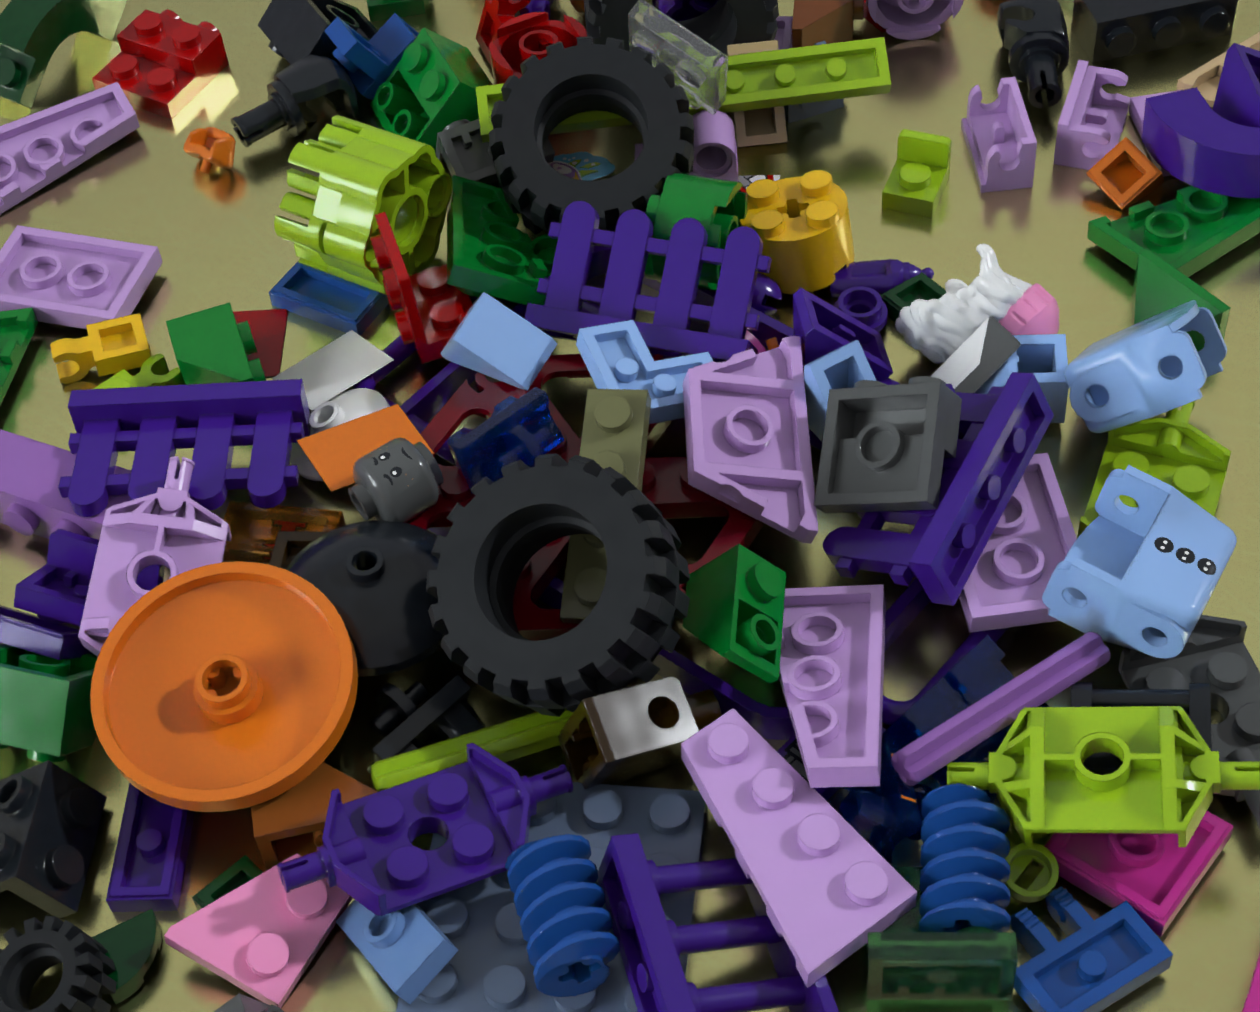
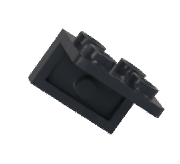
(47, 836)

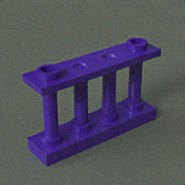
(653, 945)

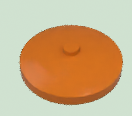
(224, 686)

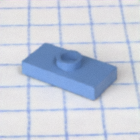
(400, 946)

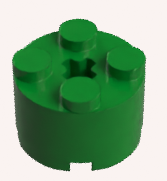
(711, 202)

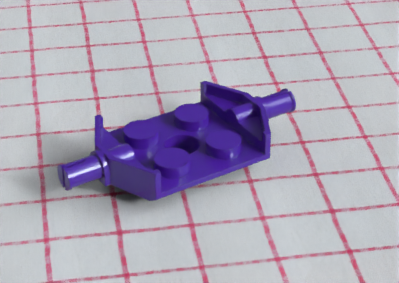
(474, 805)

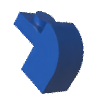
(373, 60)

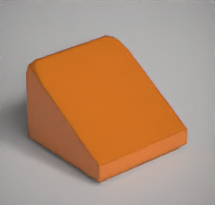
(1125, 175)

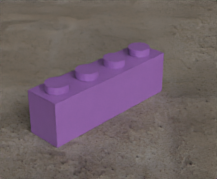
(31, 492)

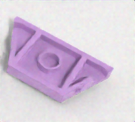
(753, 437)

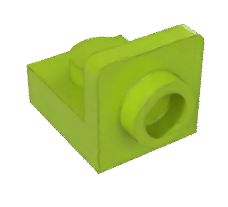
(918, 173)

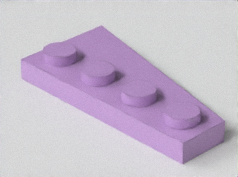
(59, 139)
(835, 681)
(807, 862)

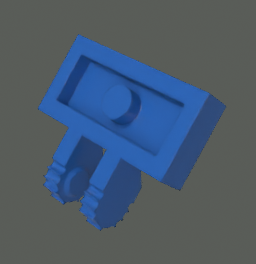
(1094, 962)

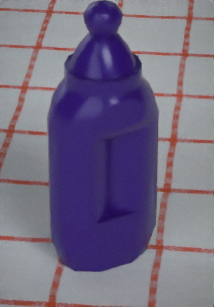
(875, 274)

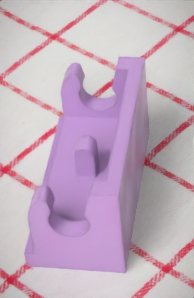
(1090, 117)
(1000, 139)

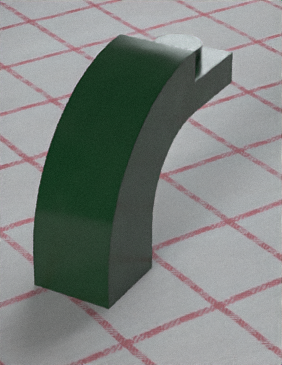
(34, 31)

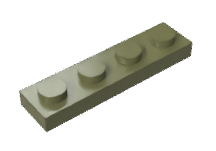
(615, 438)

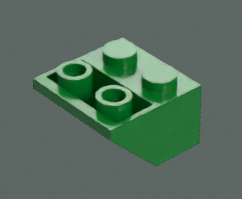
(429, 89)

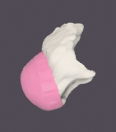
(945, 323)

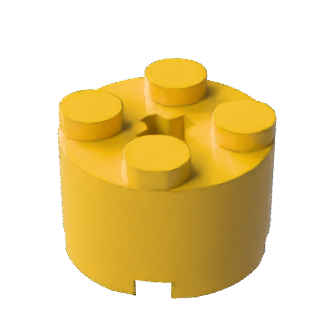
(801, 229)

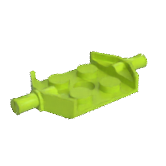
(1168, 451)
(1158, 789)

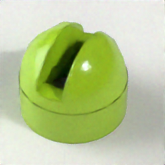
(1020, 859)

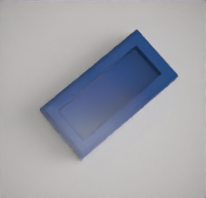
(327, 299)

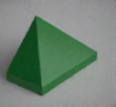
(1163, 287)

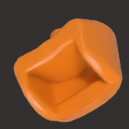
(211, 146)

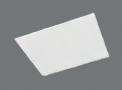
(336, 367)

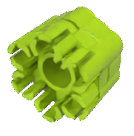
(361, 176)

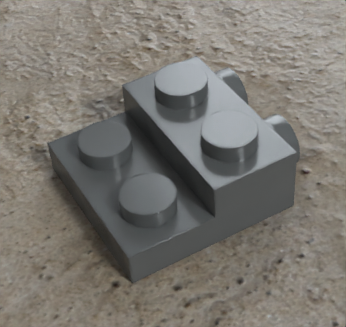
(886, 446)

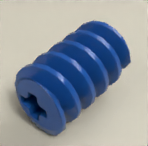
(963, 861)
(562, 914)

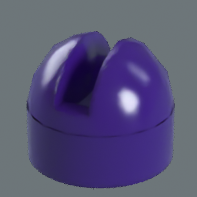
(763, 289)

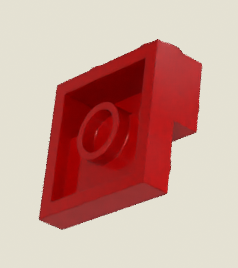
(164, 62)

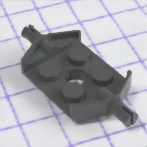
(1216, 657)

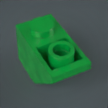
(214, 347)
(739, 610)

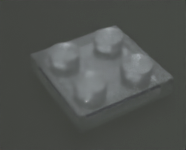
(693, 61)

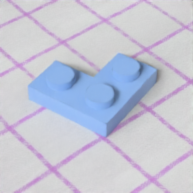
(621, 360)

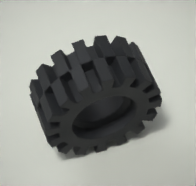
(44, 946)

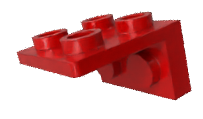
(428, 303)

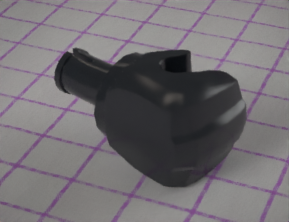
(1037, 45)
(288, 94)

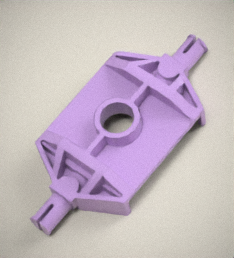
(144, 532)

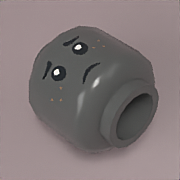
(396, 481)

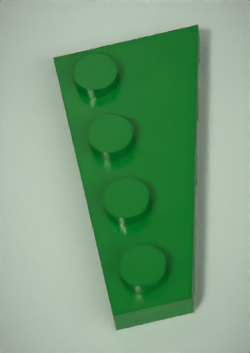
(487, 248)

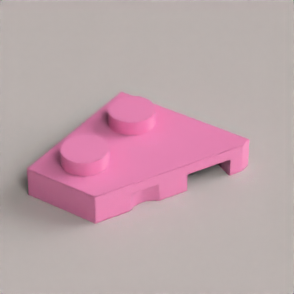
(261, 933)

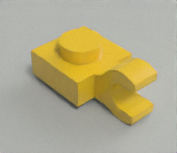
(109, 347)

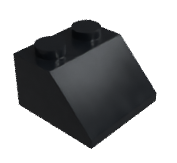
(299, 26)

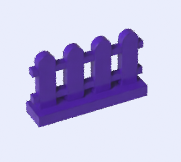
(624, 278)
(175, 417)
(974, 492)

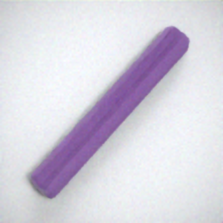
(999, 708)

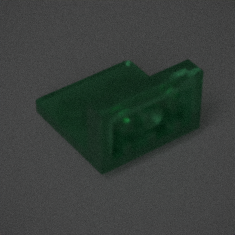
(938, 965)

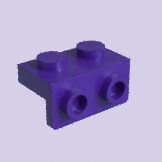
(61, 586)

